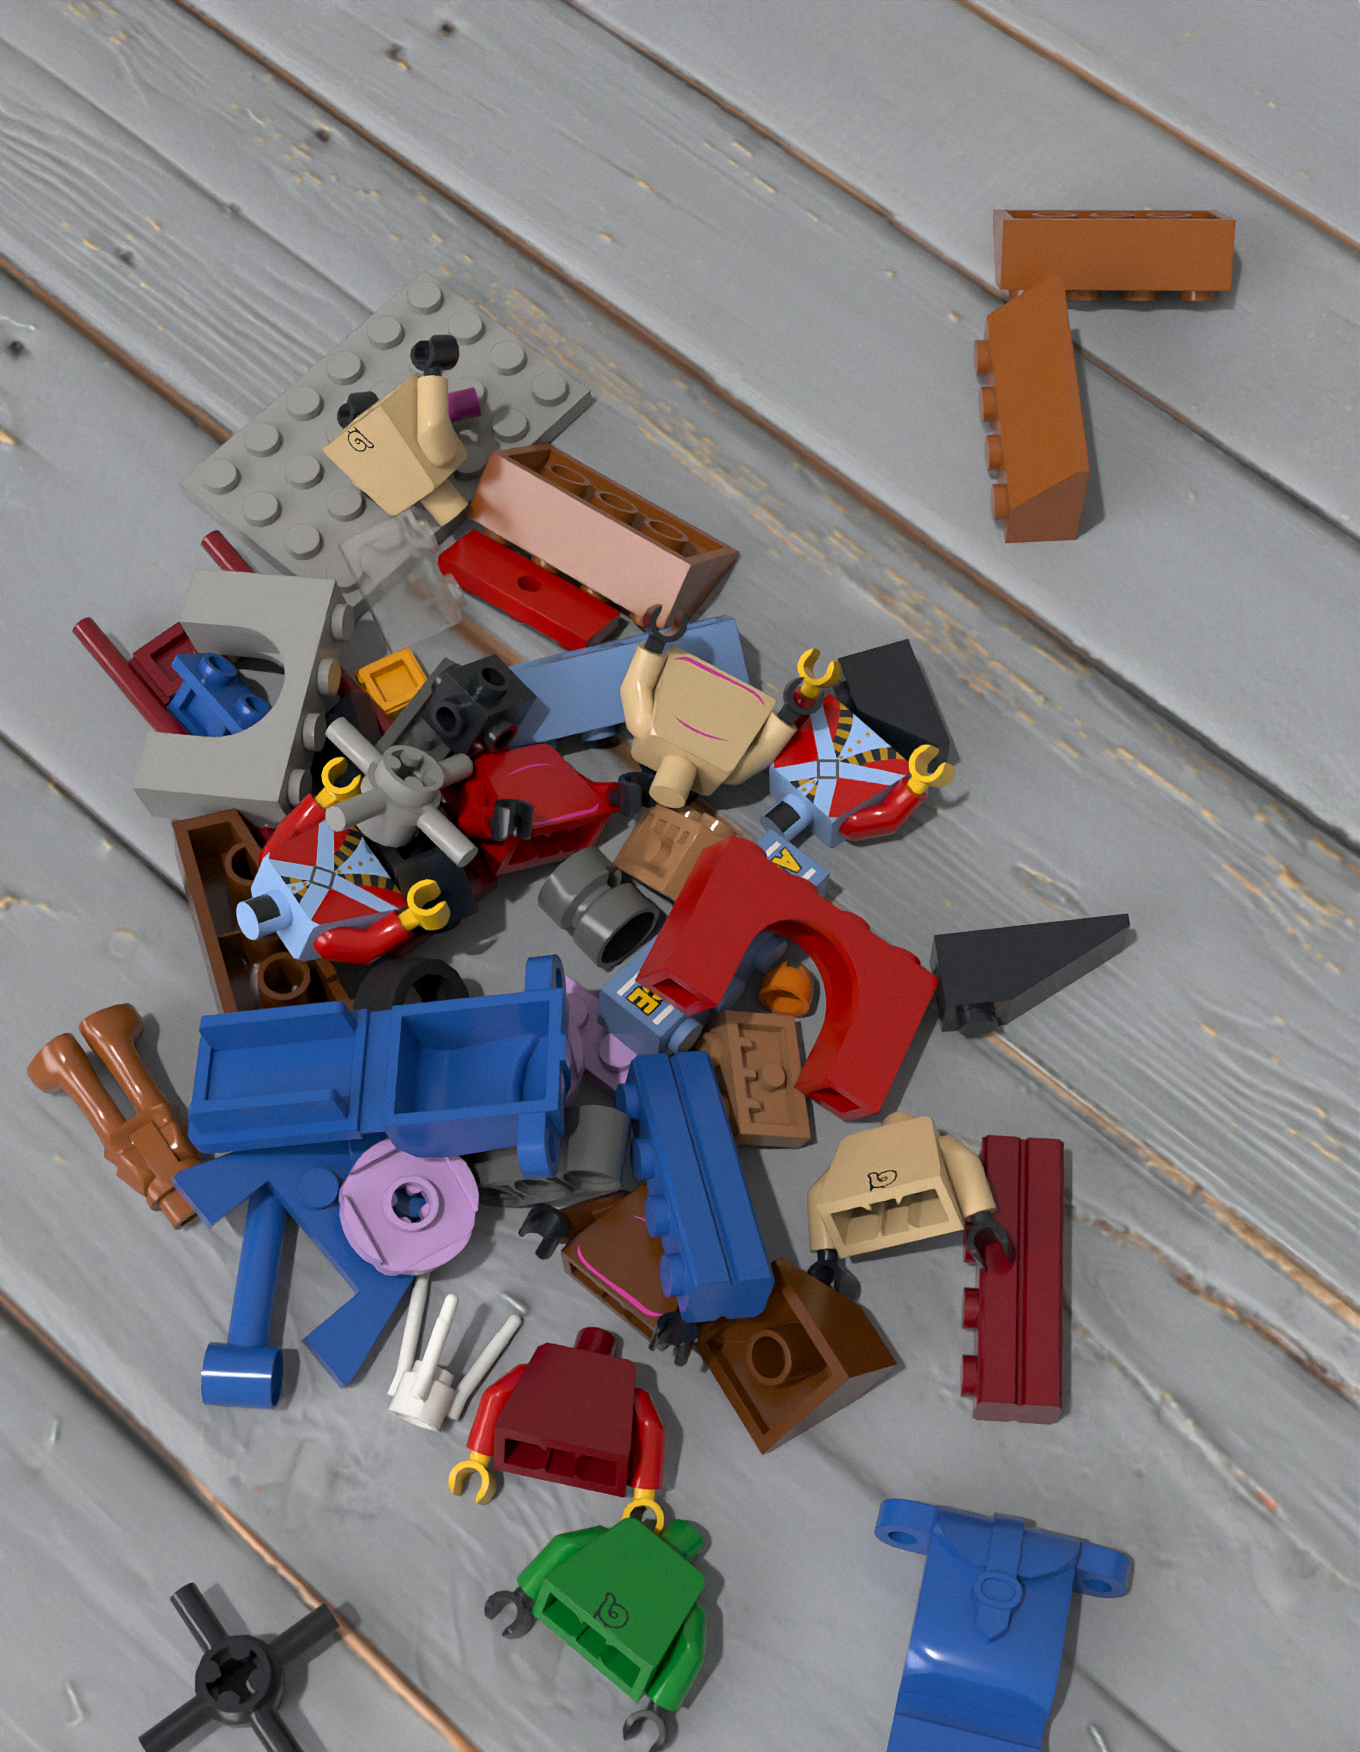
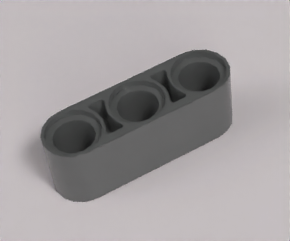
(589, 1162)

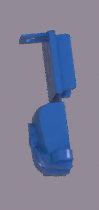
(425, 1073)
(987, 1625)

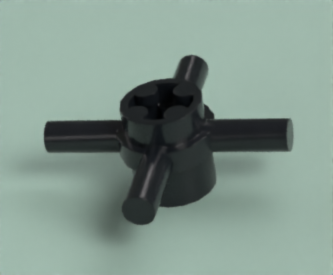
(226, 1655)

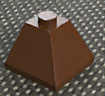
(794, 1359)

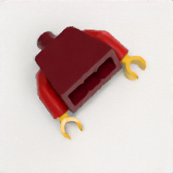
(570, 1423)

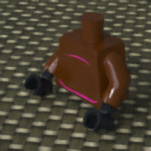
(617, 1263)

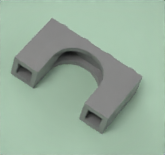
(269, 764)

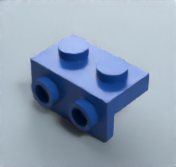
(213, 697)

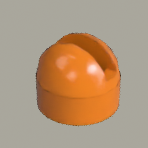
(787, 990)

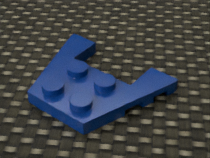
(308, 1187)

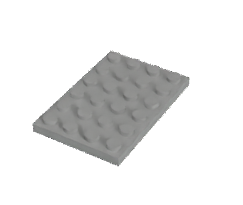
(297, 505)

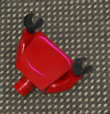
(537, 809)

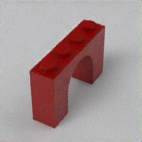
(870, 987)

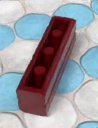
(1019, 1303)

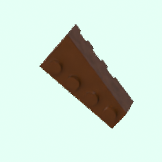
(217, 872)

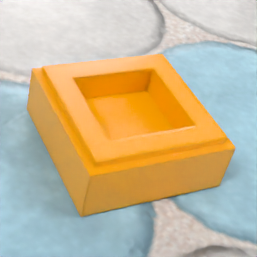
(392, 681)

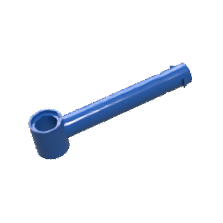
(245, 1368)

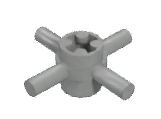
(399, 794)

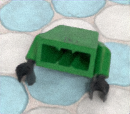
(623, 1606)

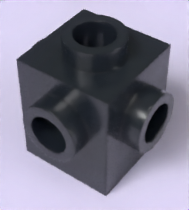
(477, 706)

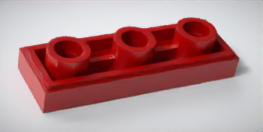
(528, 591)

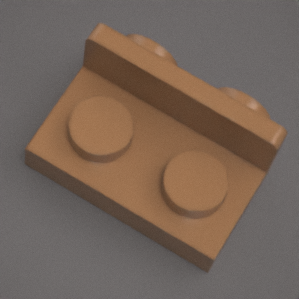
(667, 846)
(756, 1075)

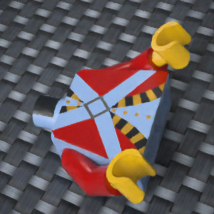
(841, 774)
(329, 889)

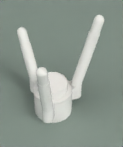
(423, 1390)

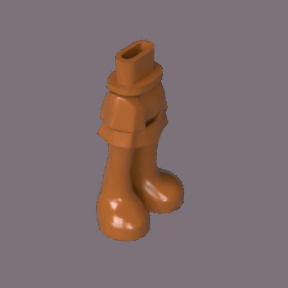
(150, 1144)

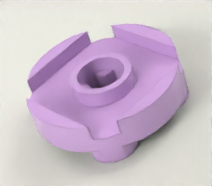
(393, 1242)

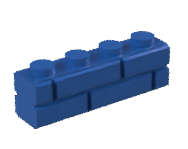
(695, 1188)

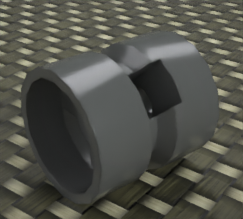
(606, 914)

